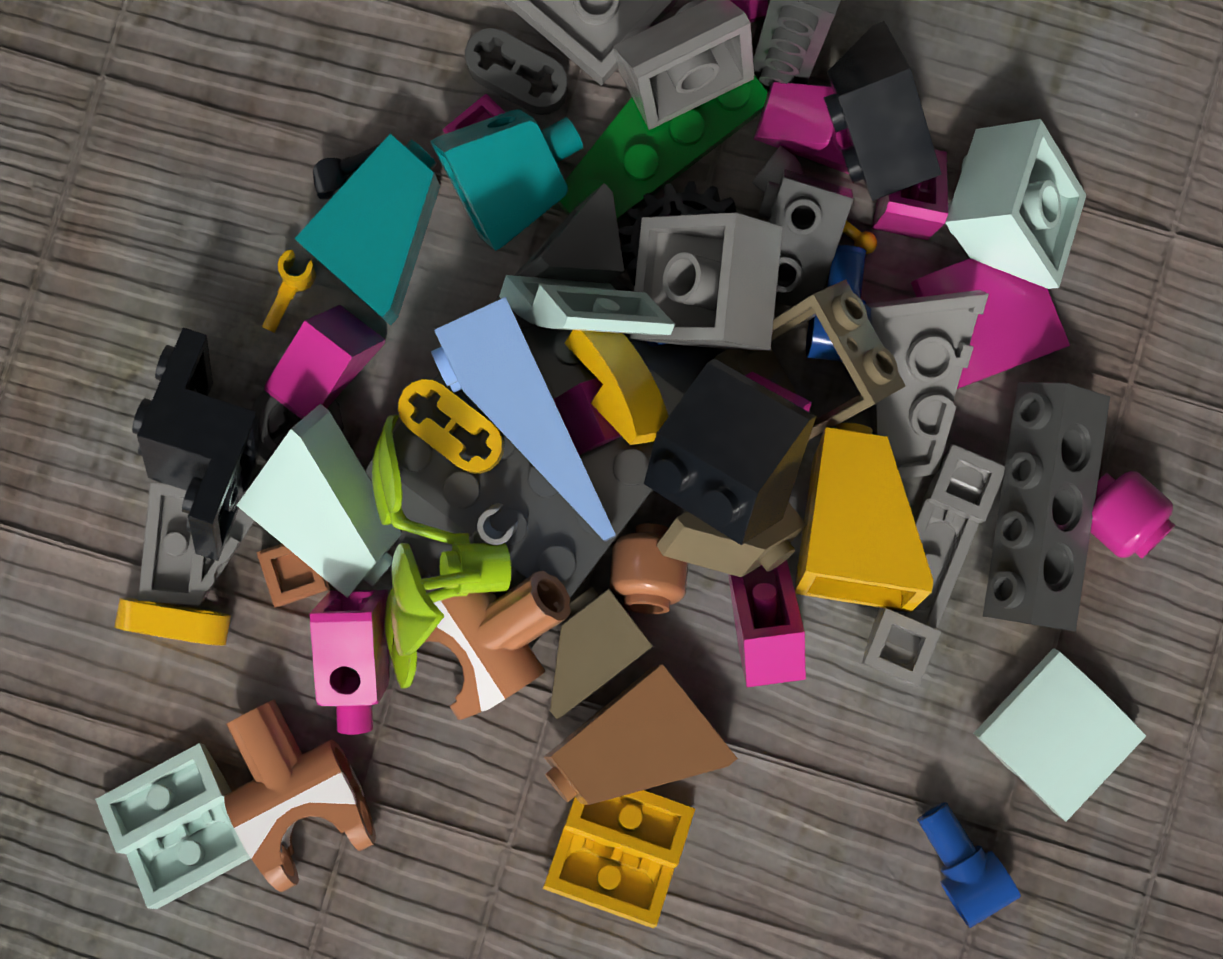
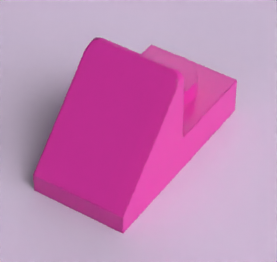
(800, 123)

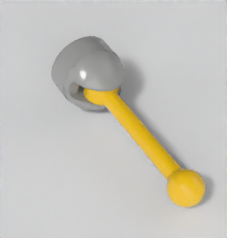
(773, 172)

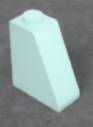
(322, 505)

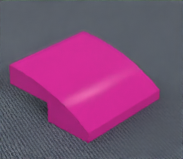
(1016, 320)

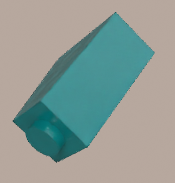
(377, 225)

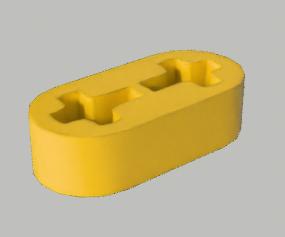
(442, 438)
(172, 621)

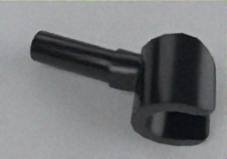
(331, 172)

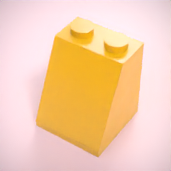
(860, 526)

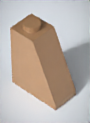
(637, 743)

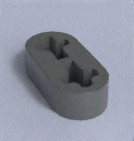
(523, 60)

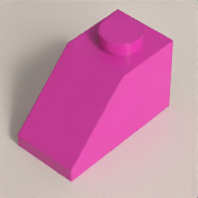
(768, 626)

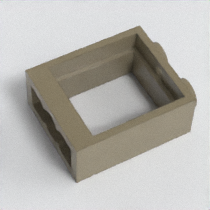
(852, 336)

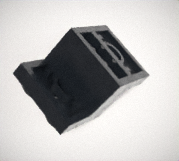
(197, 442)

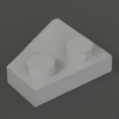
(169, 562)

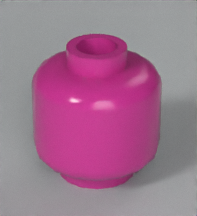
(1130, 515)

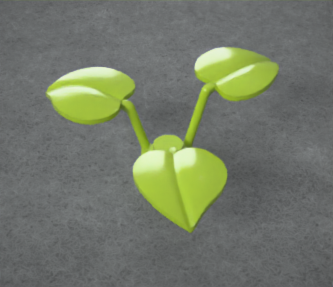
(463, 570)

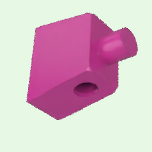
(345, 636)

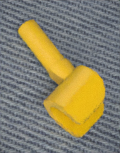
(288, 288)

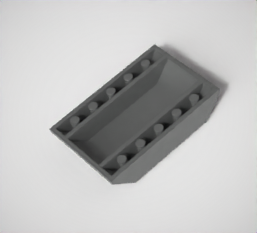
(549, 529)

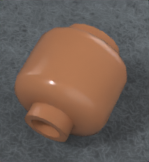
(643, 575)

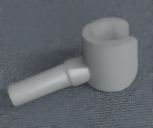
(487, 534)

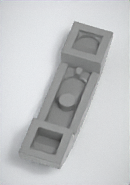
(946, 524)

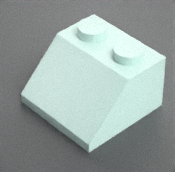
(1017, 202)

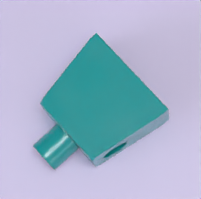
(507, 171)

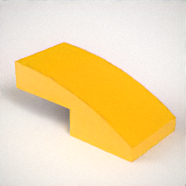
(628, 392)

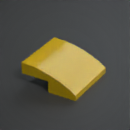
(621, 854)

